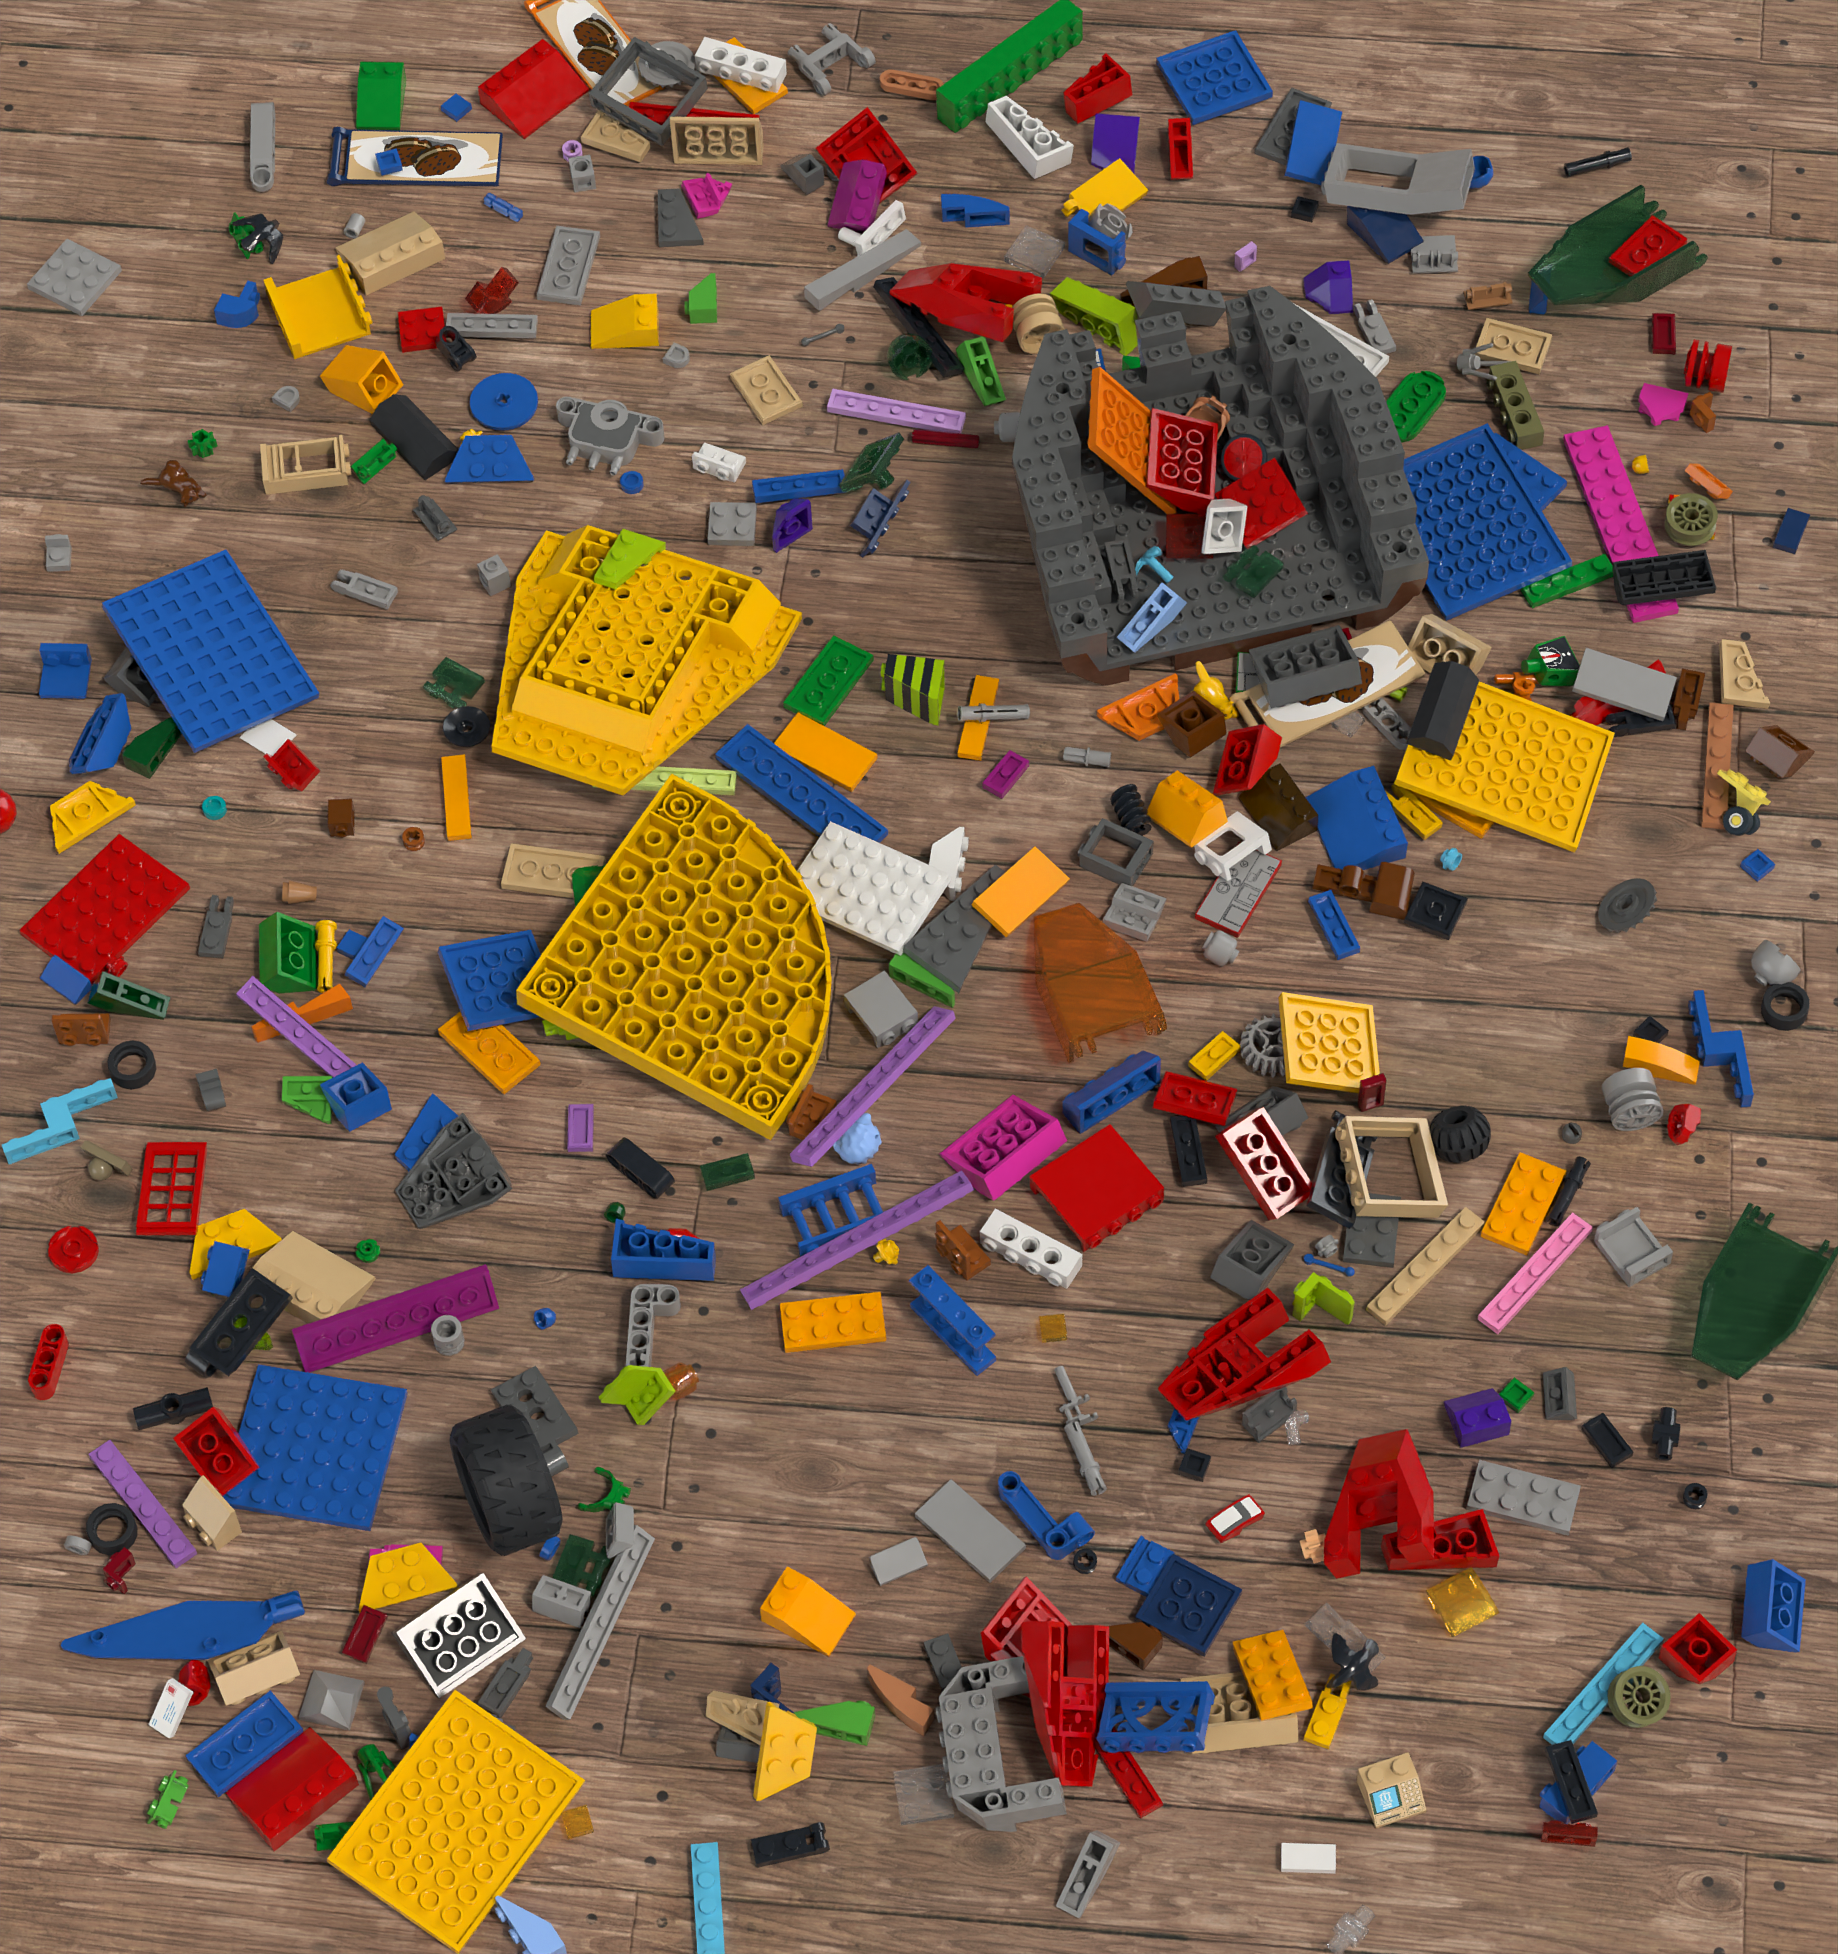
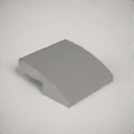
(1134, 912)

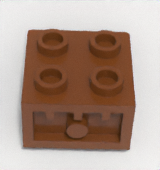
(82, 1028)
(961, 1250)

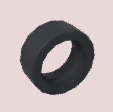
(1785, 990)
(127, 1049)
(104, 1512)

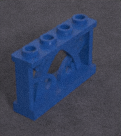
(1150, 1694)

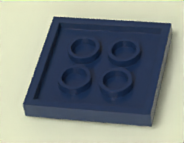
(1189, 1605)

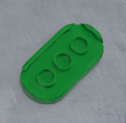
(1415, 403)

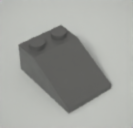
(1251, 1260)

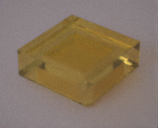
(1053, 1328)
(577, 1822)

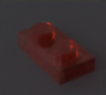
(1560, 1833)

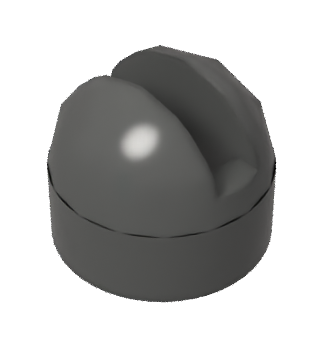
(1569, 1136)

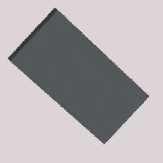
(1277, 138)

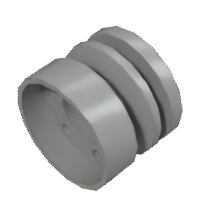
(1632, 1099)

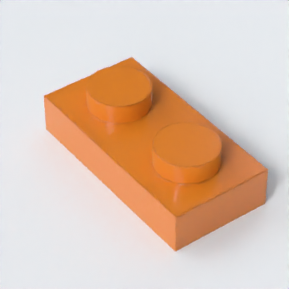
(1714, 486)

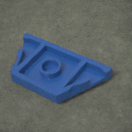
(489, 460)

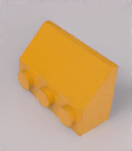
(1186, 809)

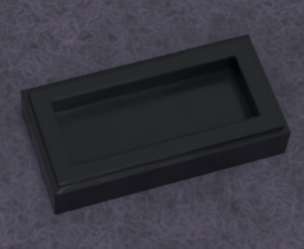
(1607, 1440)

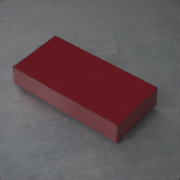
(1663, 333)
(1372, 1092)
(365, 1634)

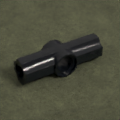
(187, 1403)

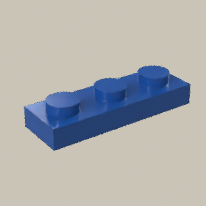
(1334, 924)
(374, 951)

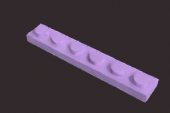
(895, 412)

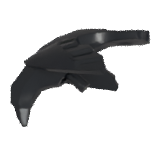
(263, 230)
(1353, 1664)

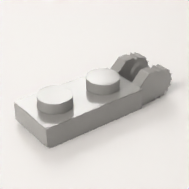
(1374, 328)
(365, 588)

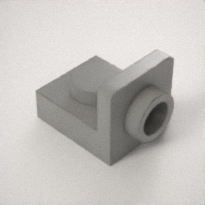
(58, 553)

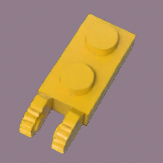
(1414, 812)
(1327, 1716)

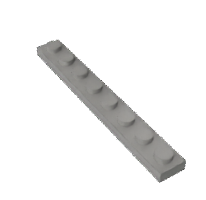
(599, 1626)

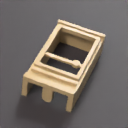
(273, 465)

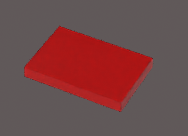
(1647, 246)
(1195, 1098)

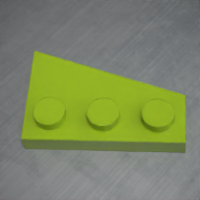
(625, 557)

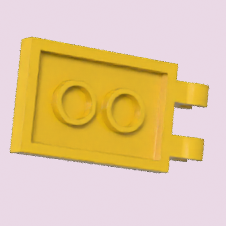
(1112, 186)

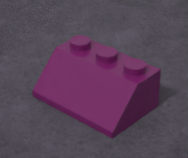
(857, 195)

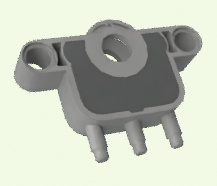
(604, 441)

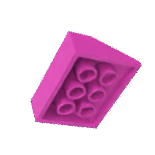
(1005, 1146)

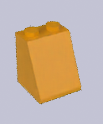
(361, 377)

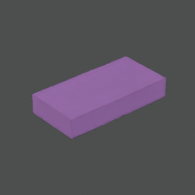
(580, 1127)

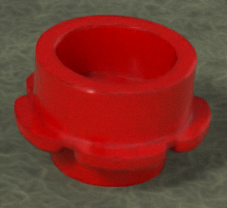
(117, 966)

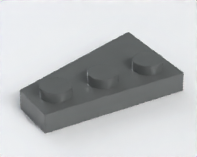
(675, 220)

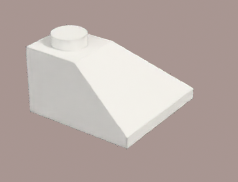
(1224, 526)

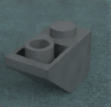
(805, 172)

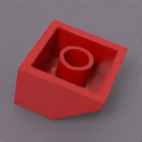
(1697, 1651)

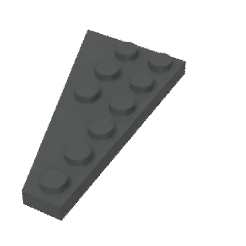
(955, 936)

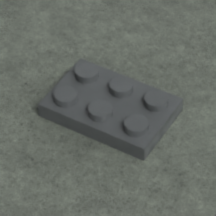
(1372, 1238)

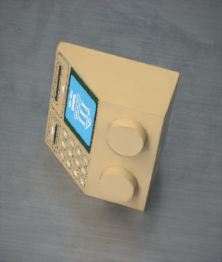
(1391, 1790)

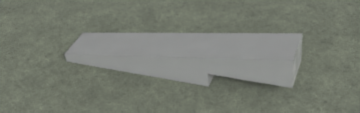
(860, 270)

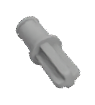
(1087, 756)

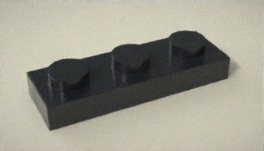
(1188, 1151)
(1571, 1781)

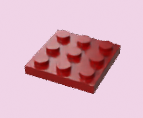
(1269, 502)

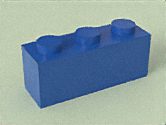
(1597, 1768)

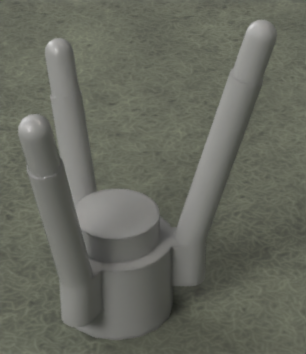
(1469, 362)

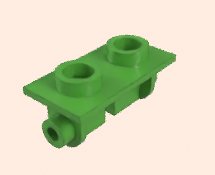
(162, 1809)

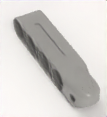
(262, 146)

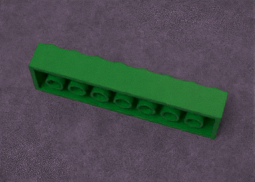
(1009, 64)

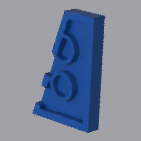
(424, 1130)

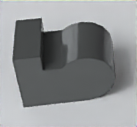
(211, 1089)

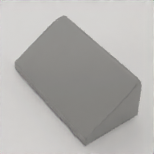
(619, 1529)
(898, 1561)

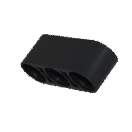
(640, 1168)

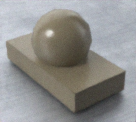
(104, 1162)

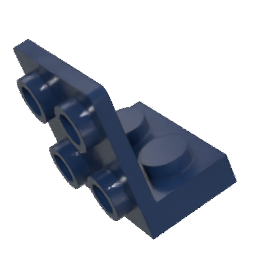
(768, 1686)

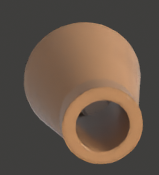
(297, 892)

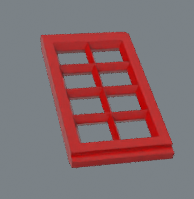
(167, 1227)

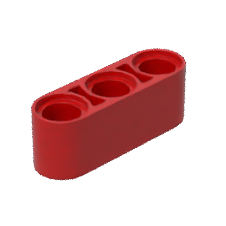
(48, 1372)

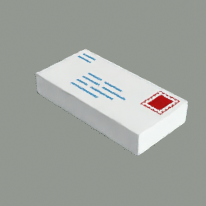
(170, 1708)

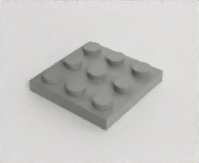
(74, 277)

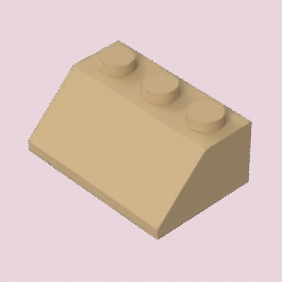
(1442, 642)
(254, 1668)

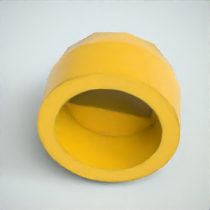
(1640, 465)

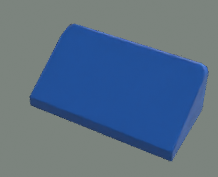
(1537, 301)
(66, 980)

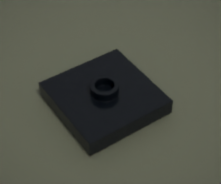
(1435, 910)

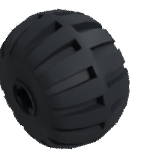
(1460, 1134)

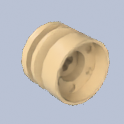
(1034, 318)

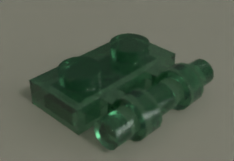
(1258, 575)
(456, 677)
(574, 1561)

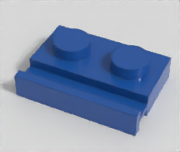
(1144, 1566)

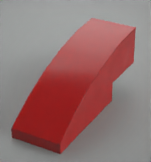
(1180, 148)

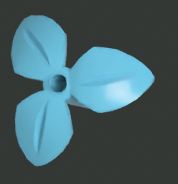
(1149, 559)

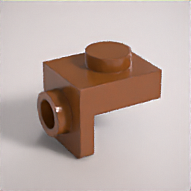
(1701, 412)

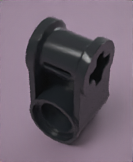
(456, 352)

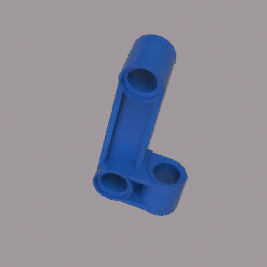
(1071, 1532)

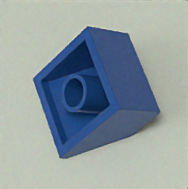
(356, 1096)

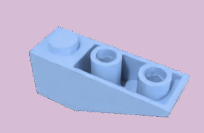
(528, 1929)

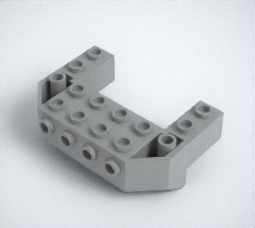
(975, 1752)

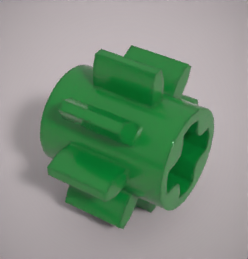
(202, 443)

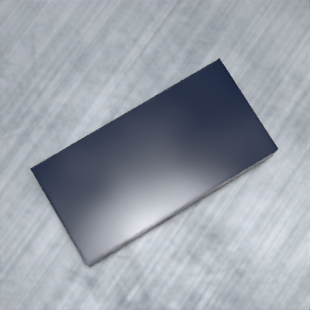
(1791, 531)

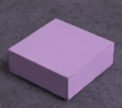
(1245, 256)

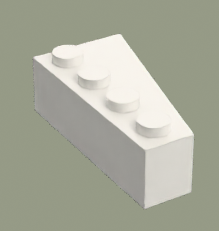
(1027, 139)

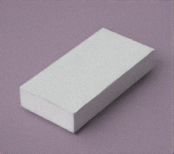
(1308, 1858)

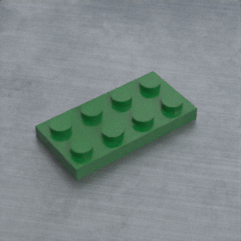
(828, 680)

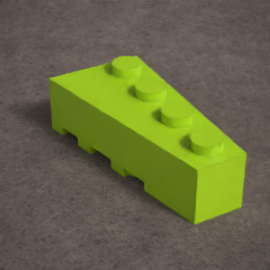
(1098, 313)

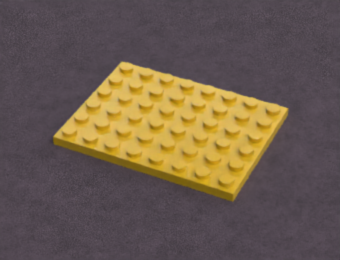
(1516, 767)
(456, 1821)

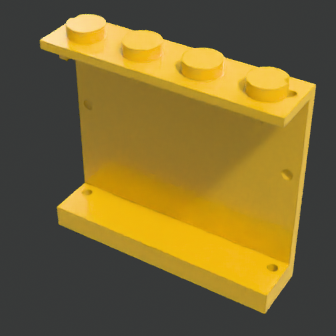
(319, 310)

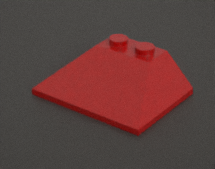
(867, 140)
(1003, 1632)

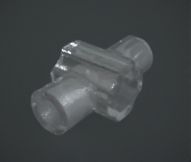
(1350, 1930)

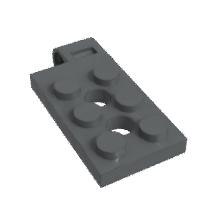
(555, 1424)

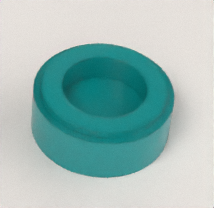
(214, 807)

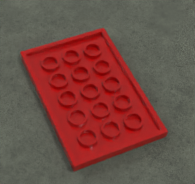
(105, 908)

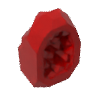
(1683, 1122)
(197, 1679)

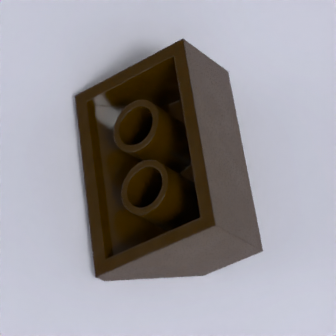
(1280, 808)

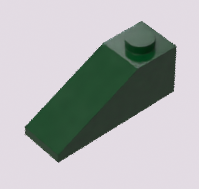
(151, 748)
(127, 997)

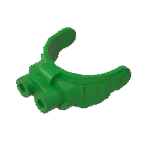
(617, 1494)

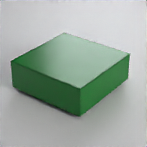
(1516, 1395)

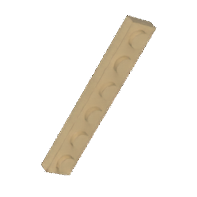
(1425, 1266)

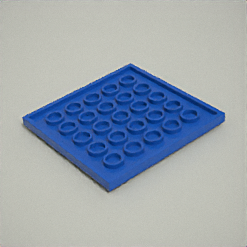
(317, 1446)

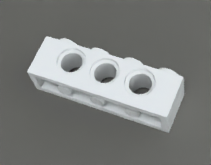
(740, 65)
(1025, 1237)

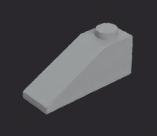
(1087, 1873)

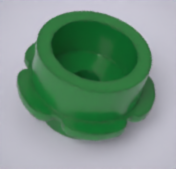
(368, 1256)

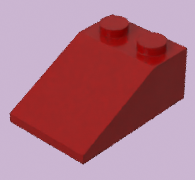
(1246, 758)
(217, 1450)

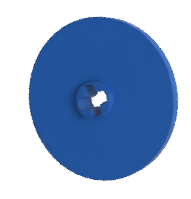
(496, 415)

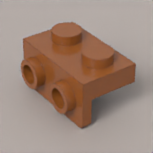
(809, 1112)

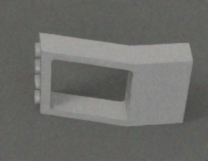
(1437, 182)

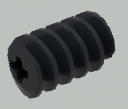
(1131, 809)

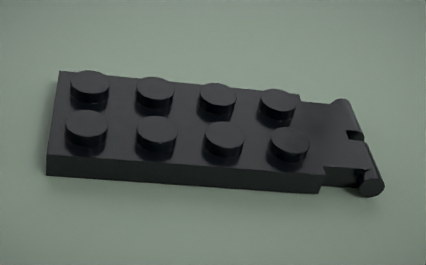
(1329, 1191)

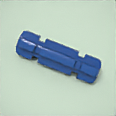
(503, 207)

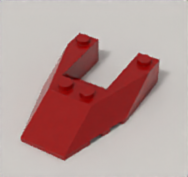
(962, 294)
(1232, 1370)
(1379, 1489)
(1070, 1706)

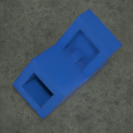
(238, 311)

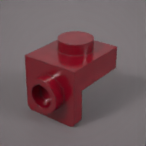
(116, 1568)

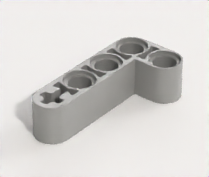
(647, 1311)

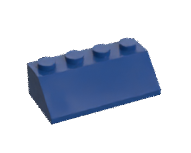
(1112, 1090)

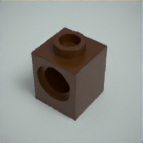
(341, 817)

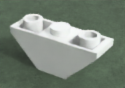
(947, 856)

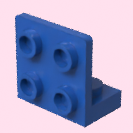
(65, 670)

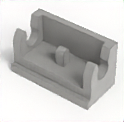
(561, 1601)

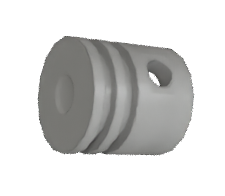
(447, 1335)

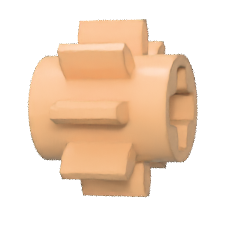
(1313, 1546)

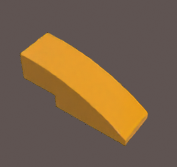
(1661, 1060)

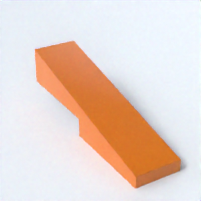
(322, 1007)

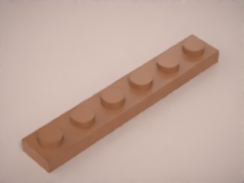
(1717, 758)

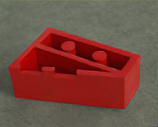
(1098, 90)

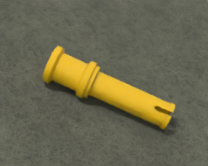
(325, 946)

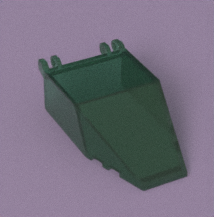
(1579, 264)
(1757, 1295)

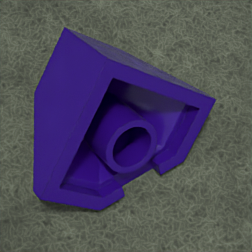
(1331, 287)
(791, 523)

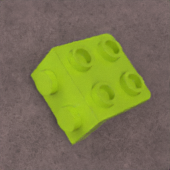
(1321, 1292)
(639, 1389)

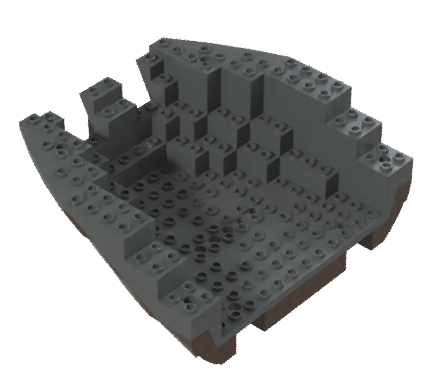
(1313, 414)

